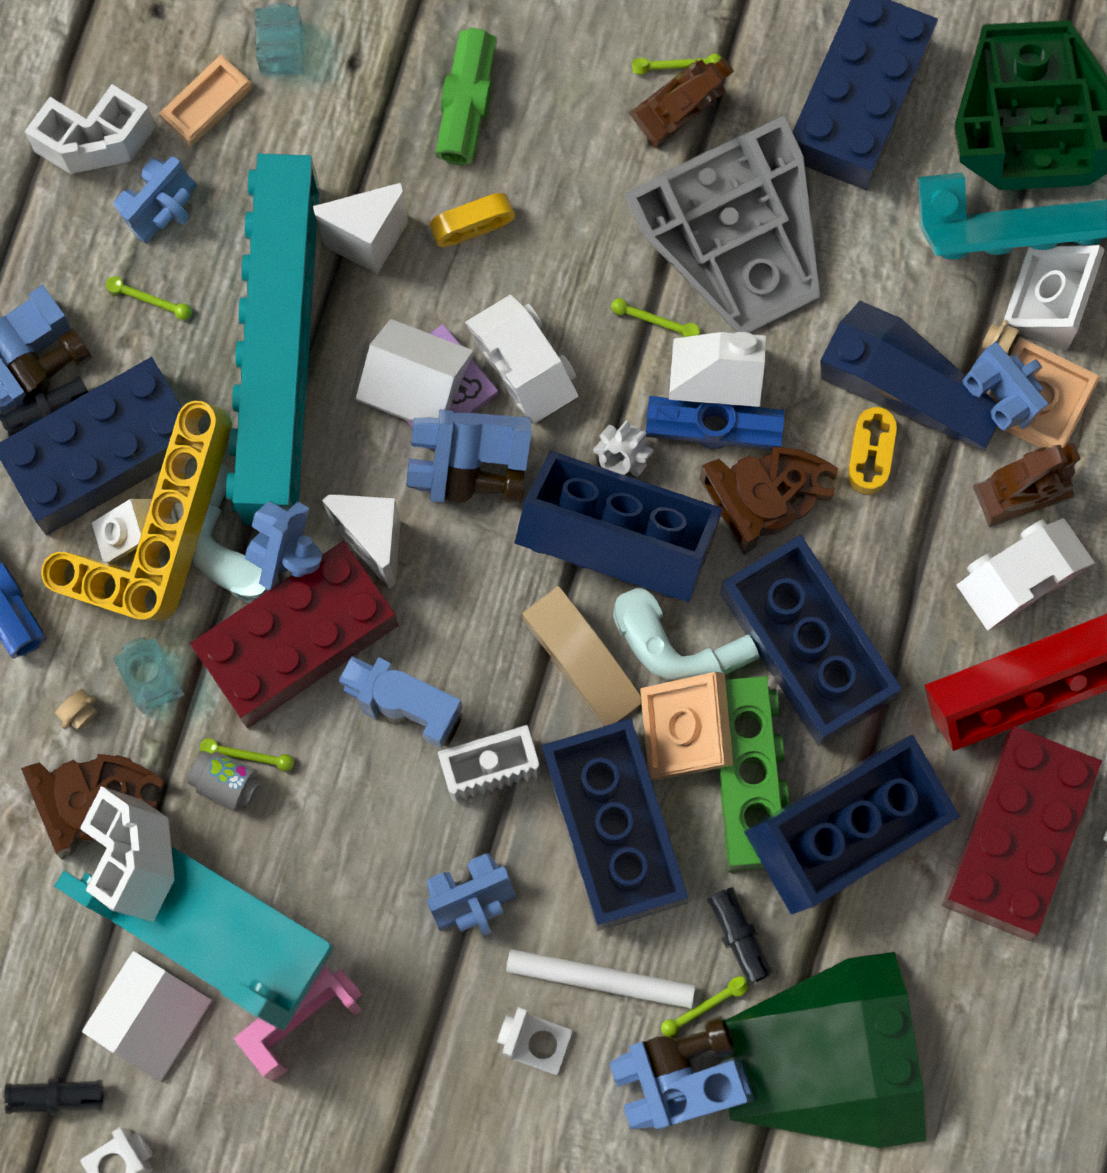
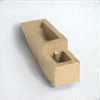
(582, 657)

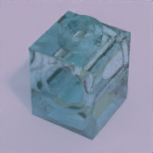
(279, 39)
(161, 688)

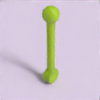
(643, 65)
(116, 286)
(619, 307)
(284, 762)
(736, 987)

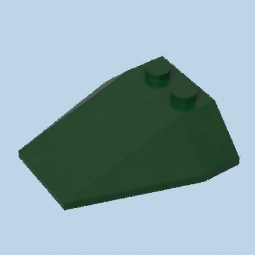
(1033, 108)
(834, 1057)

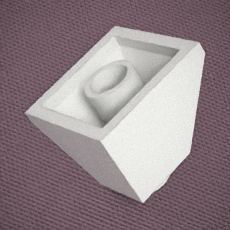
(718, 368)

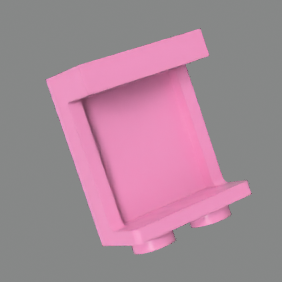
(261, 1036)

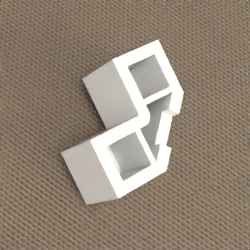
(106, 138)
(523, 357)
(1024, 572)
(138, 856)

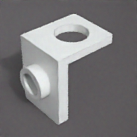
(121, 529)
(516, 1036)
(127, 1145)

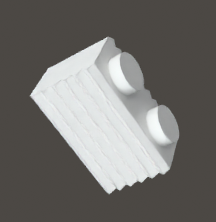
(489, 763)

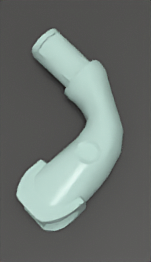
(222, 564)
(638, 620)

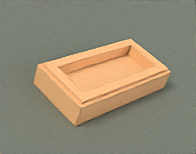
(206, 100)

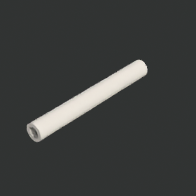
(600, 978)

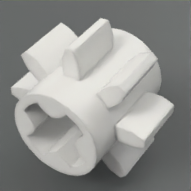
(623, 449)

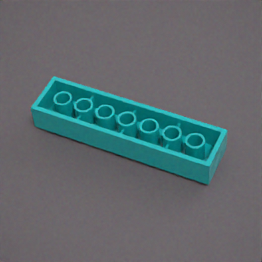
(275, 335)

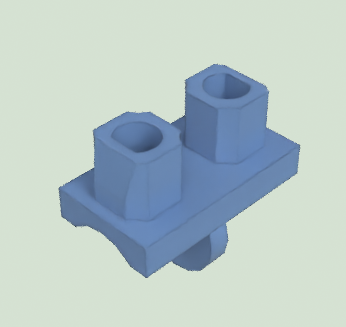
(159, 200)
(1010, 383)
(282, 543)
(472, 901)

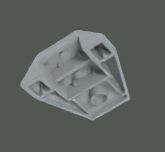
(737, 225)

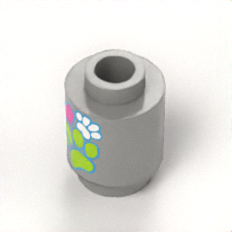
(224, 780)

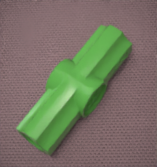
(466, 97)

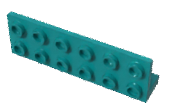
(955, 233)
(224, 939)

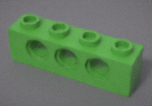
(750, 700)

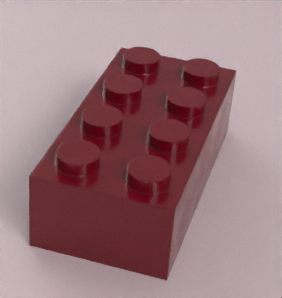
(295, 635)
(1022, 833)

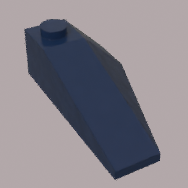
(900, 370)

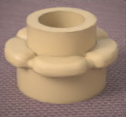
(1004, 335)
(77, 710)

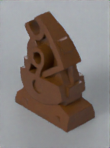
(681, 100)
(1028, 484)
(761, 491)
(71, 789)

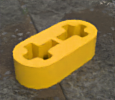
(472, 220)
(882, 452)

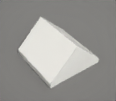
(364, 225)
(1053, 293)
(411, 372)
(370, 528)
(147, 1016)

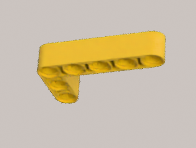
(158, 528)

